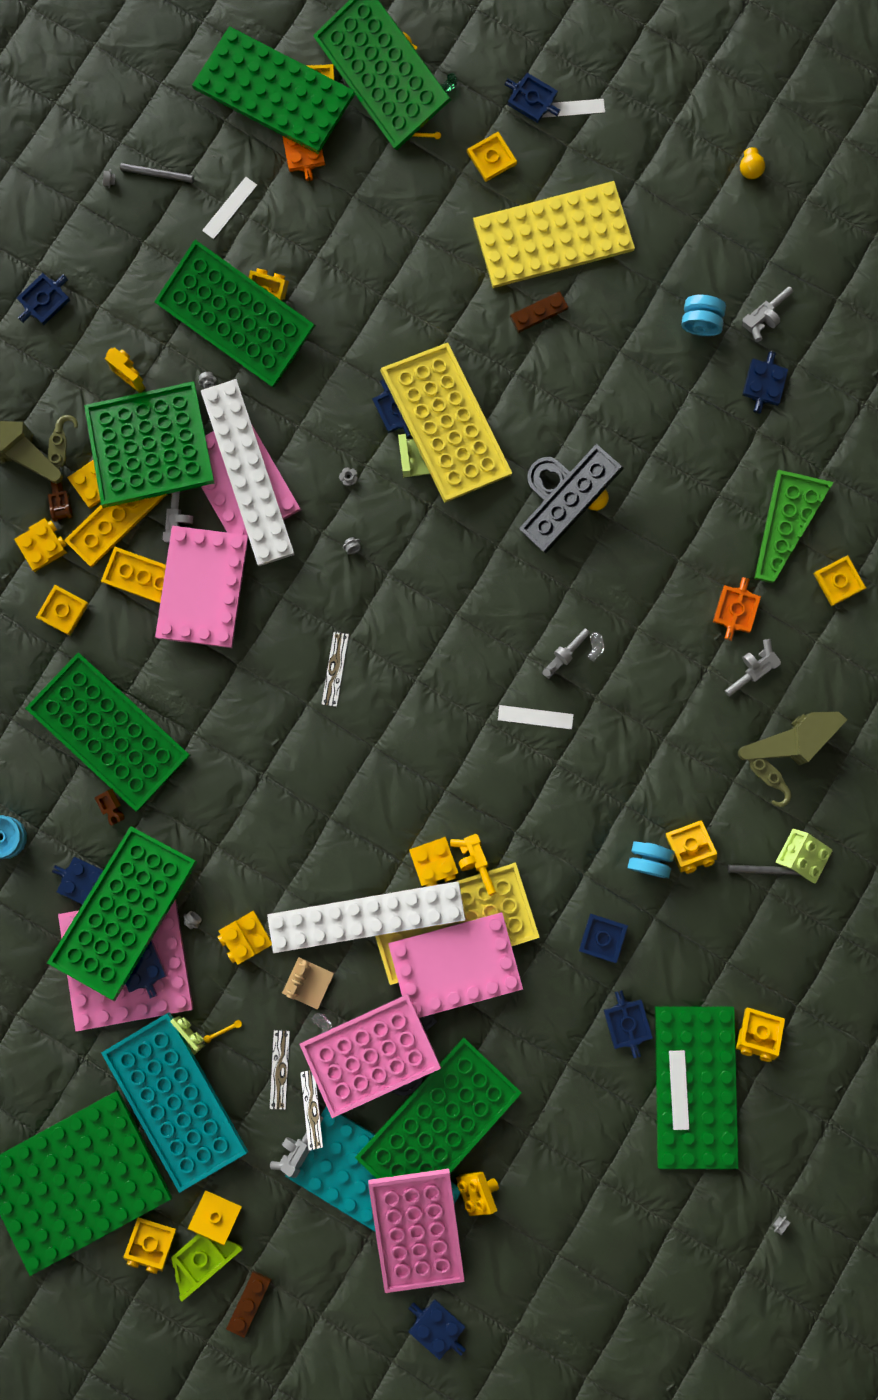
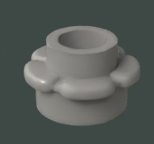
(108, 178)
(207, 379)
(348, 481)
(352, 545)
(192, 920)
(781, 1225)

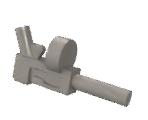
(765, 313)
(174, 517)
(563, 655)
(756, 669)
(298, 1153)

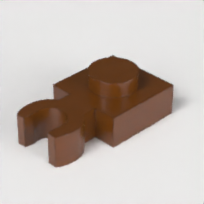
(109, 804)

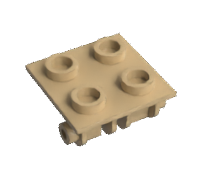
(308, 983)

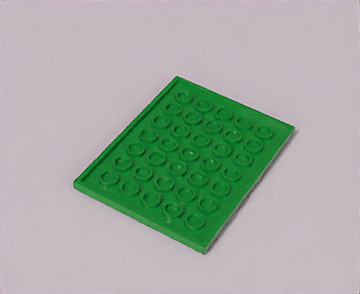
(77, 1183)

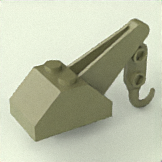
(18, 447)
(800, 743)

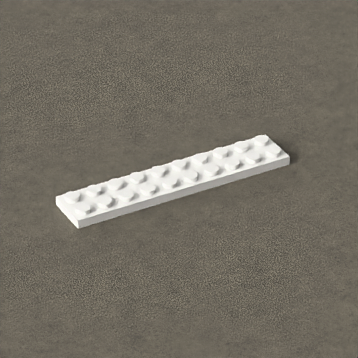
(247, 472)
(366, 917)

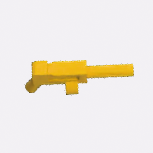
(475, 859)

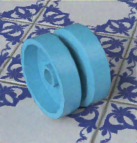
(703, 315)
(13, 837)
(651, 858)

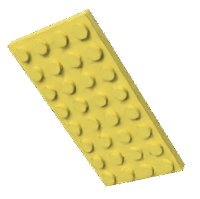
(553, 234)
(446, 422)
(477, 903)

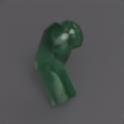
(450, 83)

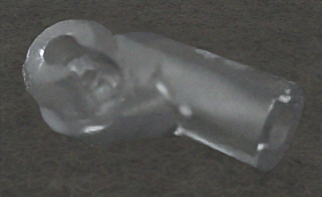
(597, 645)
(322, 1022)

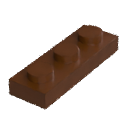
(539, 312)
(248, 1304)

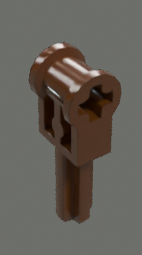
(59, 503)

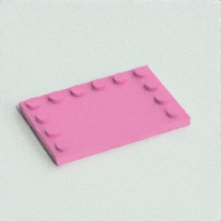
(222, 494)
(201, 586)
(456, 965)
(370, 1055)
(416, 1230)

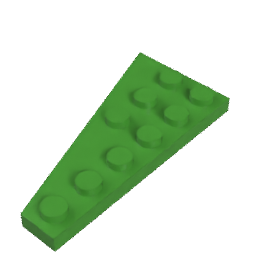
(790, 512)

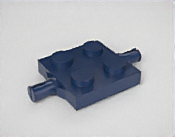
(532, 97)
(43, 299)
(765, 382)
(389, 411)
(77, 879)
(147, 972)
(627, 1024)
(436, 1329)

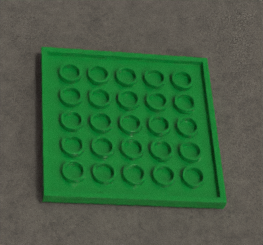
(148, 444)

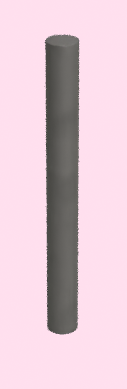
(156, 172)
(760, 870)

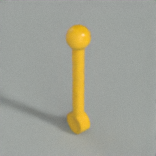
(437, 135)
(237, 1024)

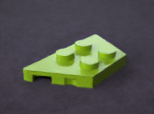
(199, 1261)

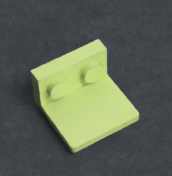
(411, 458)
(804, 855)
(193, 1039)

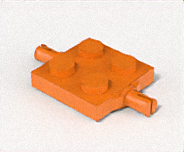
(302, 158)
(736, 609)

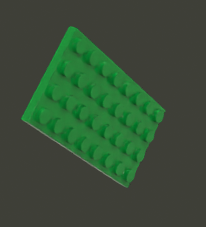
(382, 69)
(273, 89)
(234, 313)
(107, 732)
(122, 913)
(710, 1062)
(441, 1117)

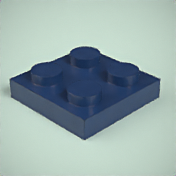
(603, 938)

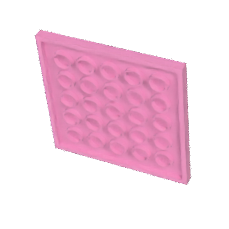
(173, 991)

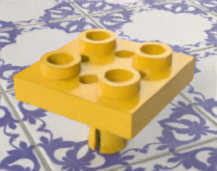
(477, 1193)

